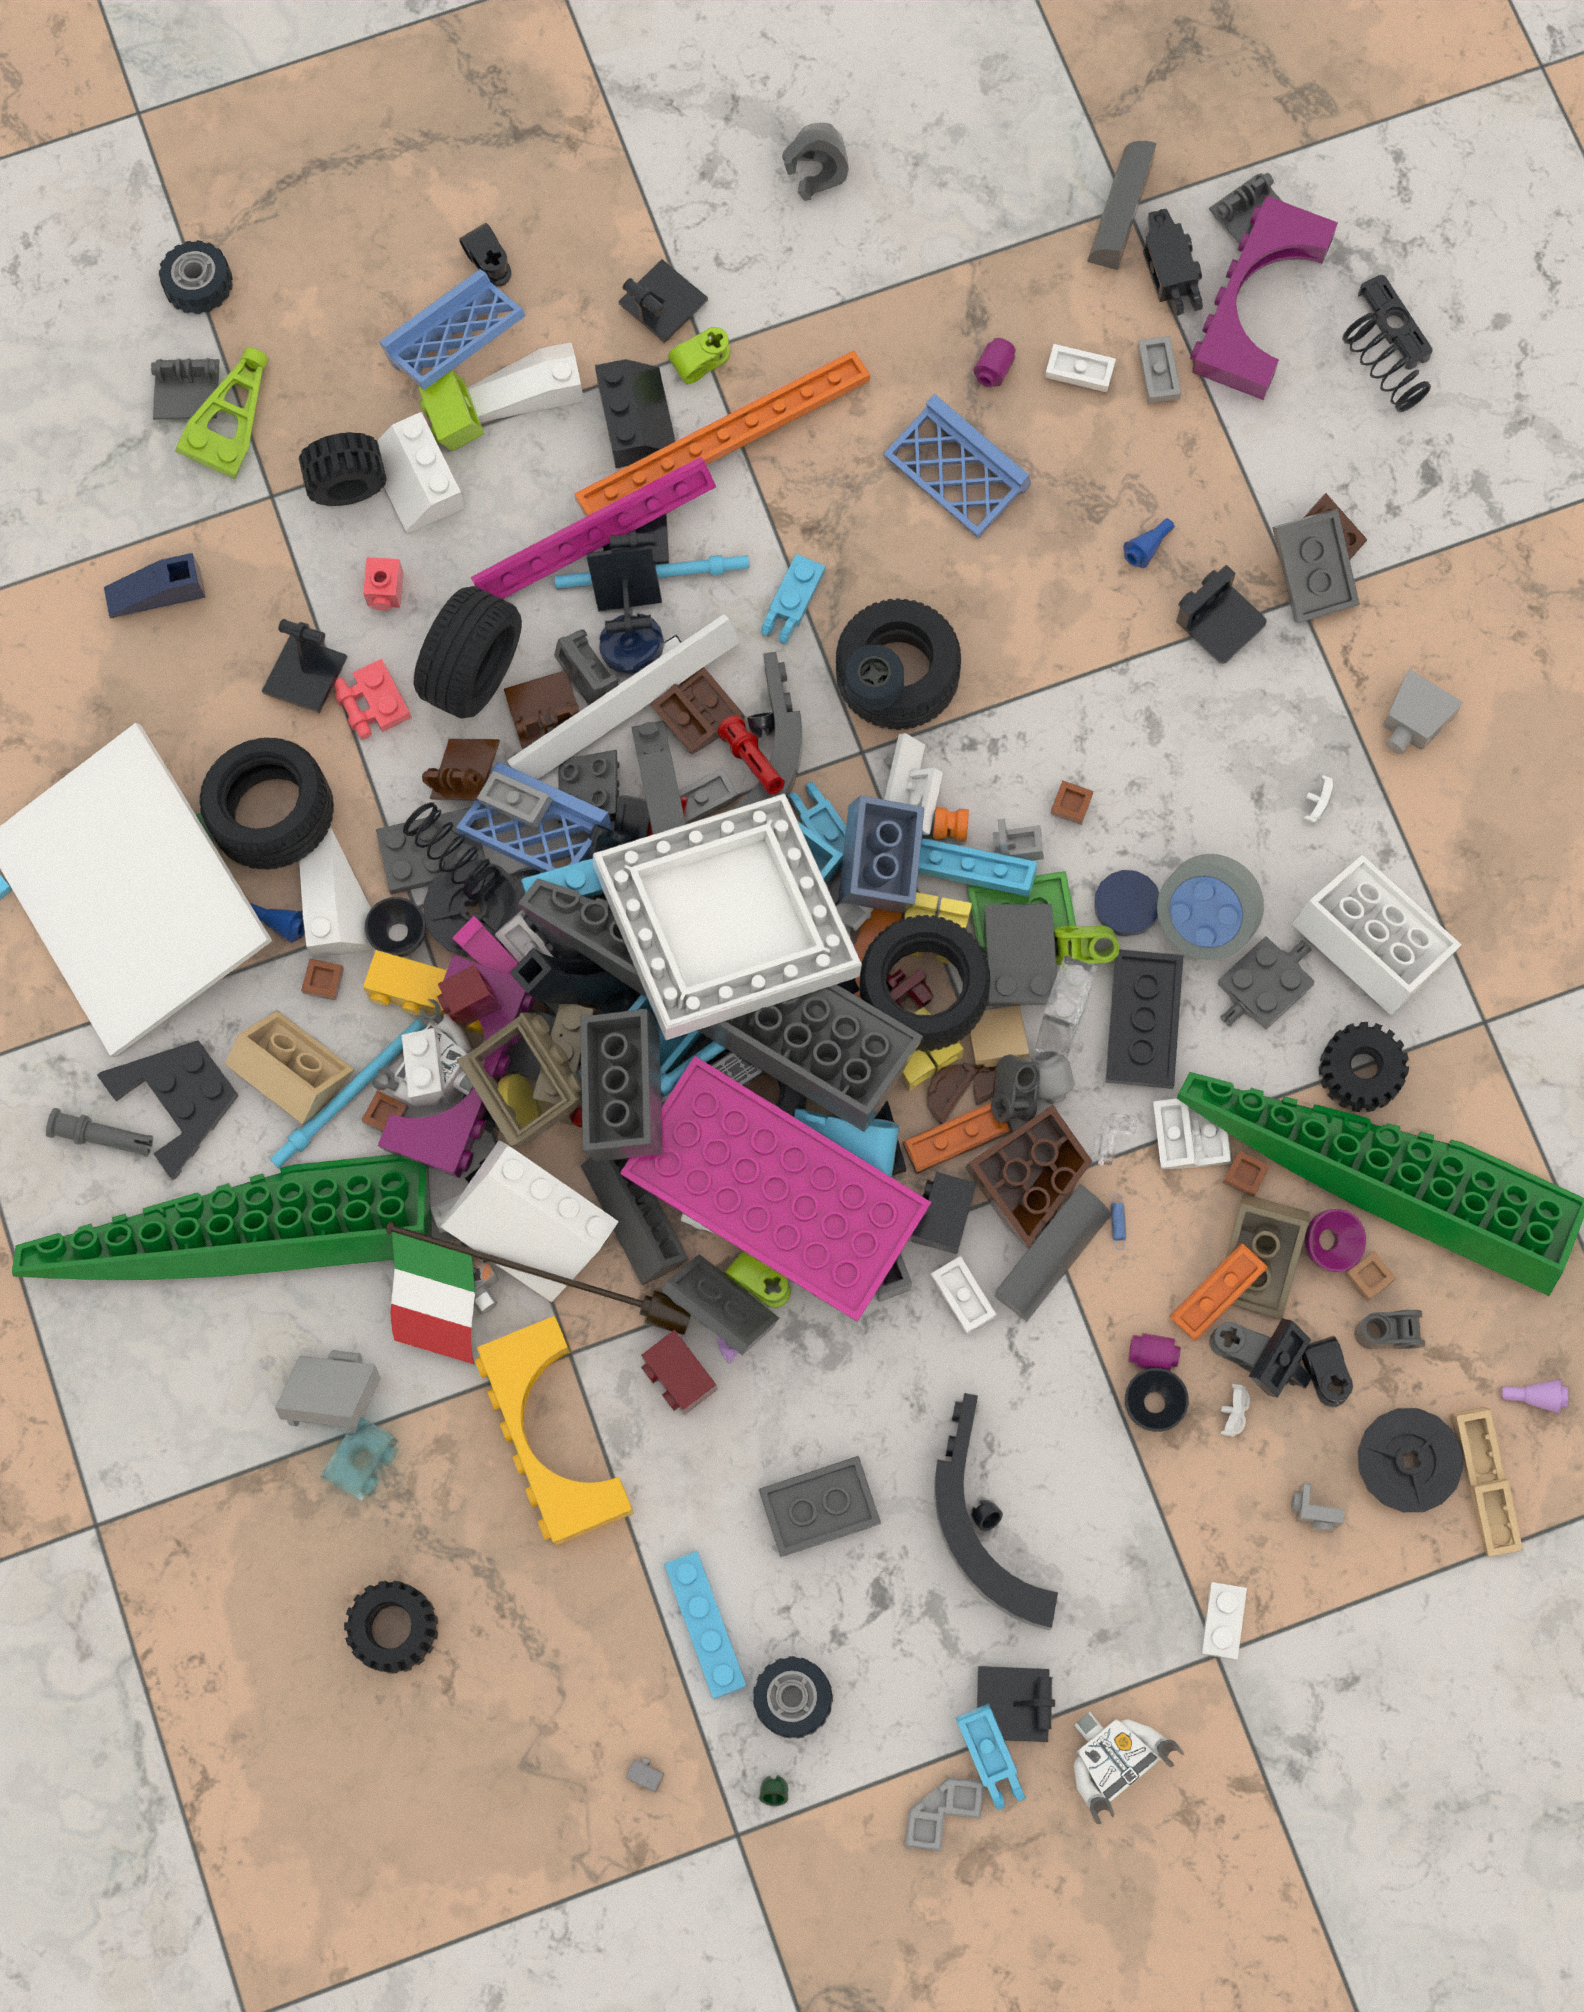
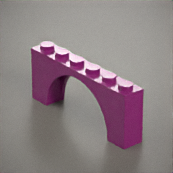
(1277, 235)
(448, 1137)

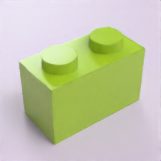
(451, 411)

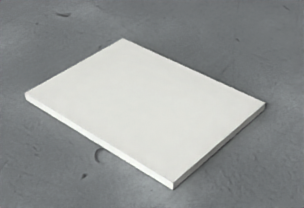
(127, 890)

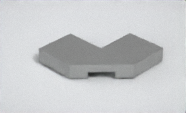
(952, 1798)

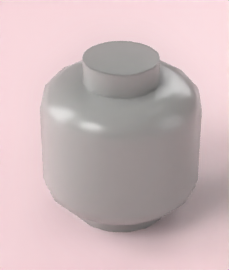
(1055, 1076)

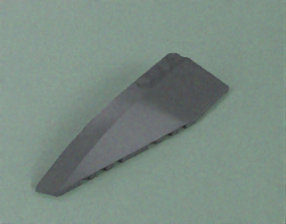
(816, 1043)

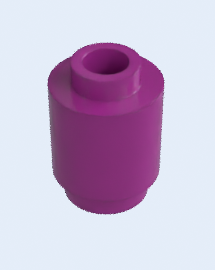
(994, 362)
(1153, 1351)

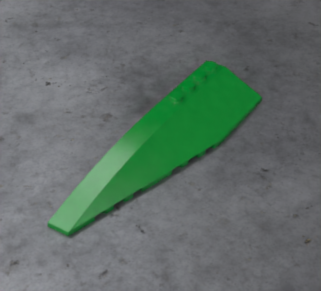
(1415, 1182)
(272, 1224)

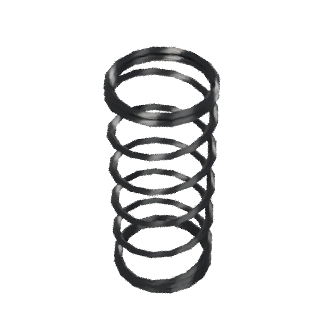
(1405, 397)
(479, 876)

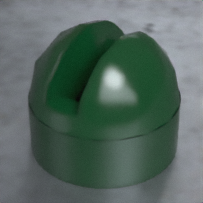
(774, 1791)

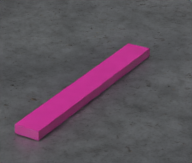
(595, 530)

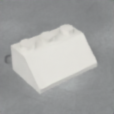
(417, 474)

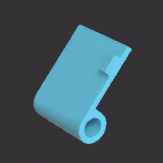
(874, 1145)

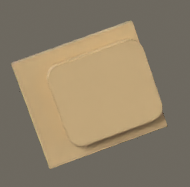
(999, 1034)

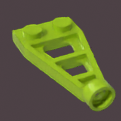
(210, 447)

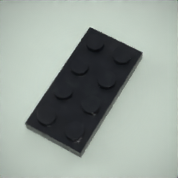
(1144, 1019)

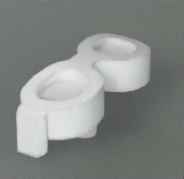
(1321, 801)
(1236, 1420)

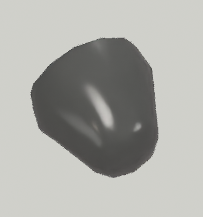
(822, 144)

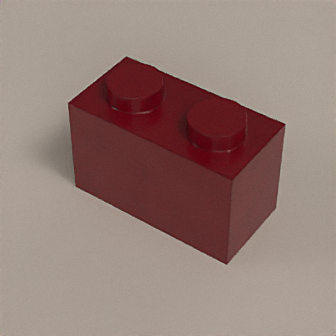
(467, 996)
(678, 1373)

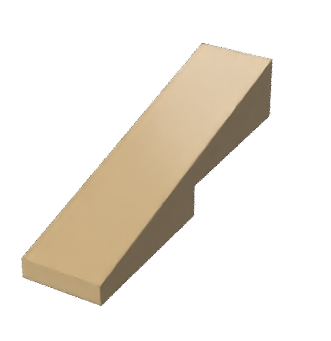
(1486, 1481)

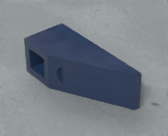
(156, 586)

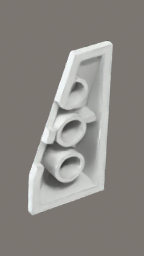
(531, 384)
(332, 902)

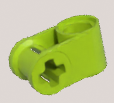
(699, 356)
(1082, 943)
(756, 1277)

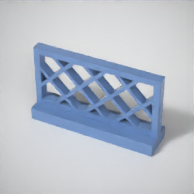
(443, 319)
(977, 446)
(563, 807)

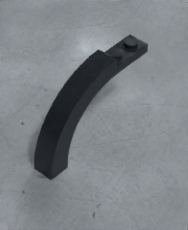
(565, 979)
(984, 1574)

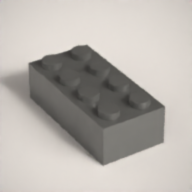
(621, 1085)

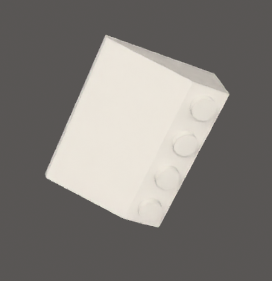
(1375, 934)
(529, 1219)

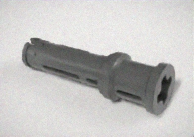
(83, 1129)

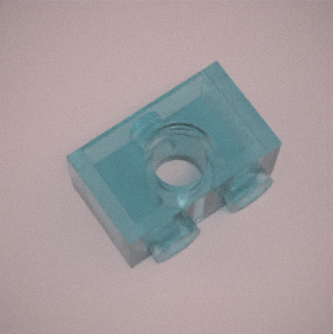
(341, 1467)

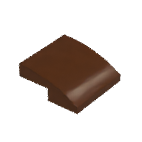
(696, 710)

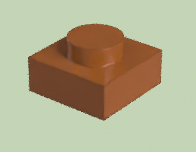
(1072, 802)
(322, 979)
(380, 1110)
(1246, 1173)

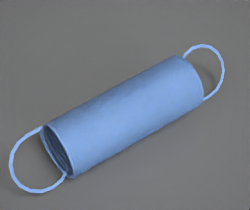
(1118, 1221)

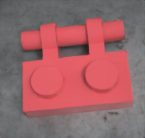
(381, 695)

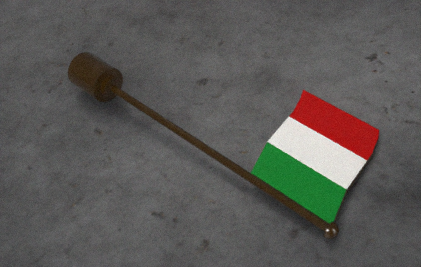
(437, 1294)

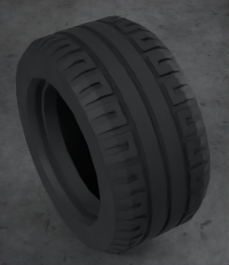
(467, 652)
(247, 766)
(943, 939)

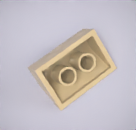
(288, 1066)

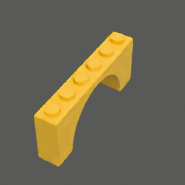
(566, 1505)

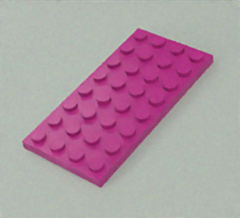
(778, 1189)

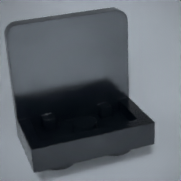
(1219, 616)

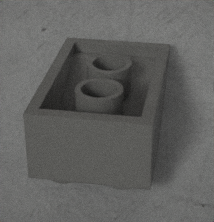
(1020, 953)

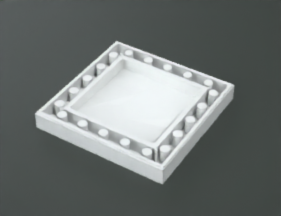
(726, 916)

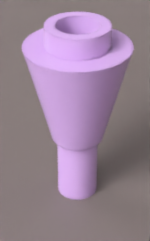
(1544, 1395)

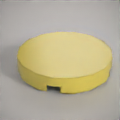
(518, 1095)

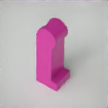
(484, 947)

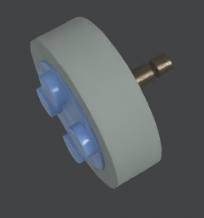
(1210, 906)

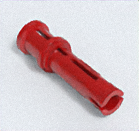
(745, 746)

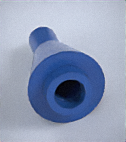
(1143, 547)
(284, 922)

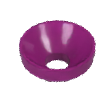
(1348, 1243)

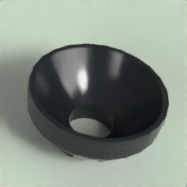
(391, 912)
(1169, 1387)

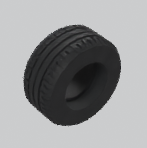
(910, 624)

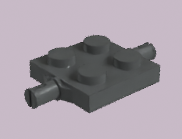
(1265, 983)

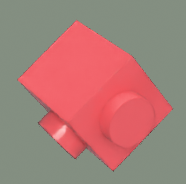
(383, 583)

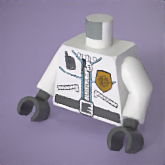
(453, 1046)
(1115, 1759)

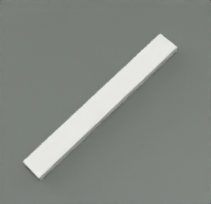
(626, 699)

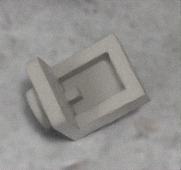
(1019, 842)
(1320, 1517)

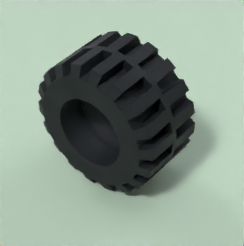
(342, 469)
(367, 1608)

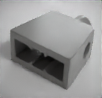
(1419, 713)

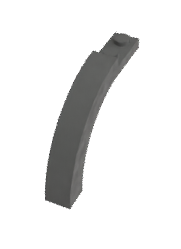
(788, 733)
(658, 776)

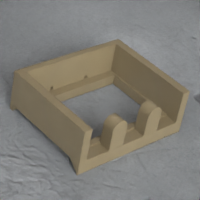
(567, 1035)
(553, 1061)

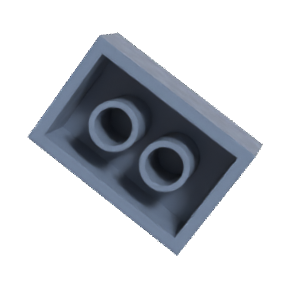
(881, 854)

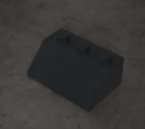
(634, 410)

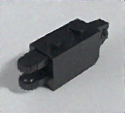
(1171, 262)

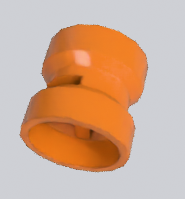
(951, 824)

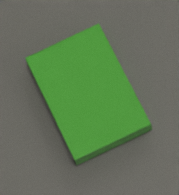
(1046, 889)

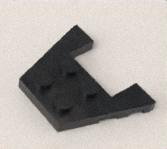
(187, 1087)

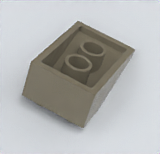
(1276, 1237)

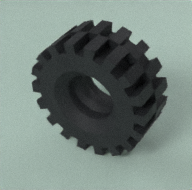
(1356, 1091)

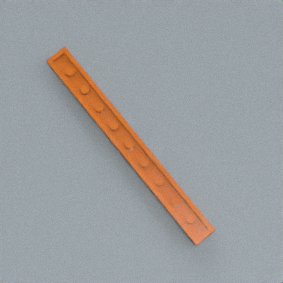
(732, 430)

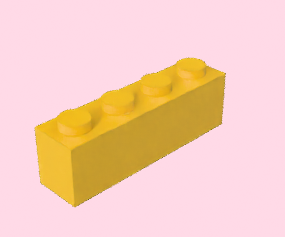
(406, 984)

